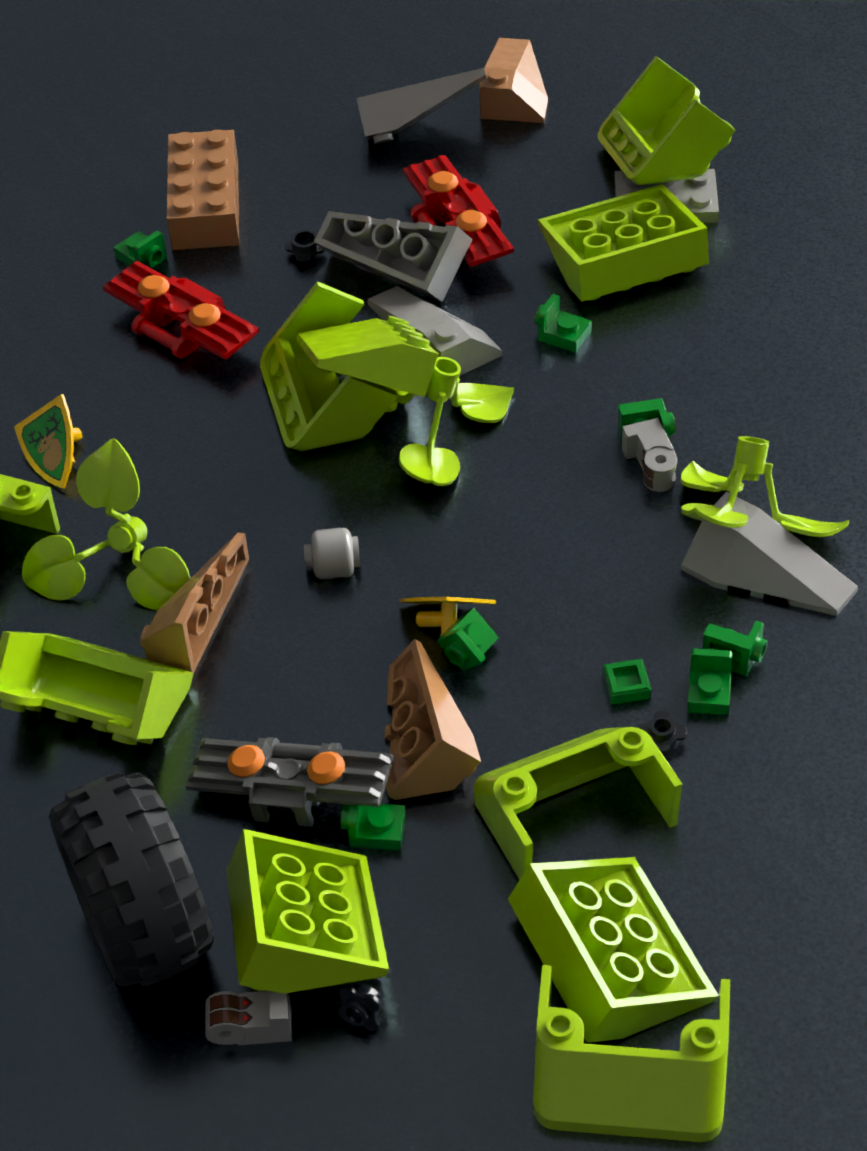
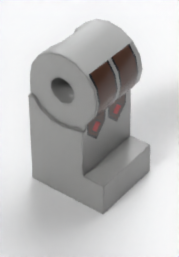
(653, 451)
(248, 1018)

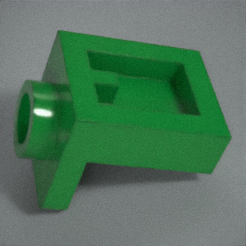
(139, 247)
(560, 327)
(645, 410)
(467, 640)
(745, 648)
(710, 681)
(374, 826)

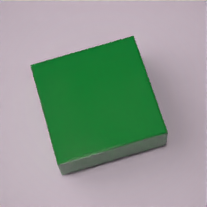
(626, 681)

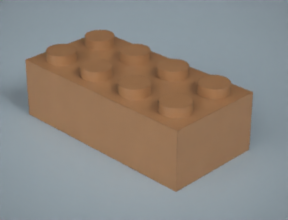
(202, 190)

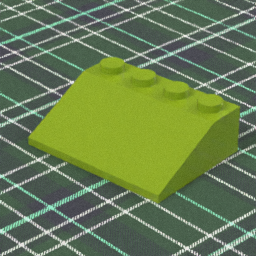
(625, 242)
(375, 352)
(302, 915)
(609, 945)

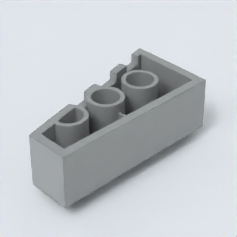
(404, 252)

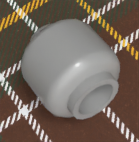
(332, 553)

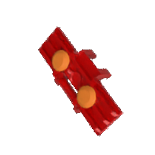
(452, 198)
(165, 299)

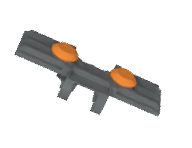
(290, 775)

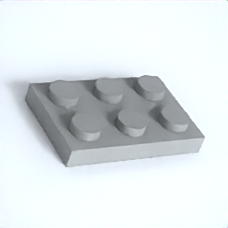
(696, 194)

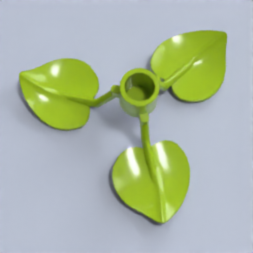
(477, 402)
(748, 465)
(111, 482)

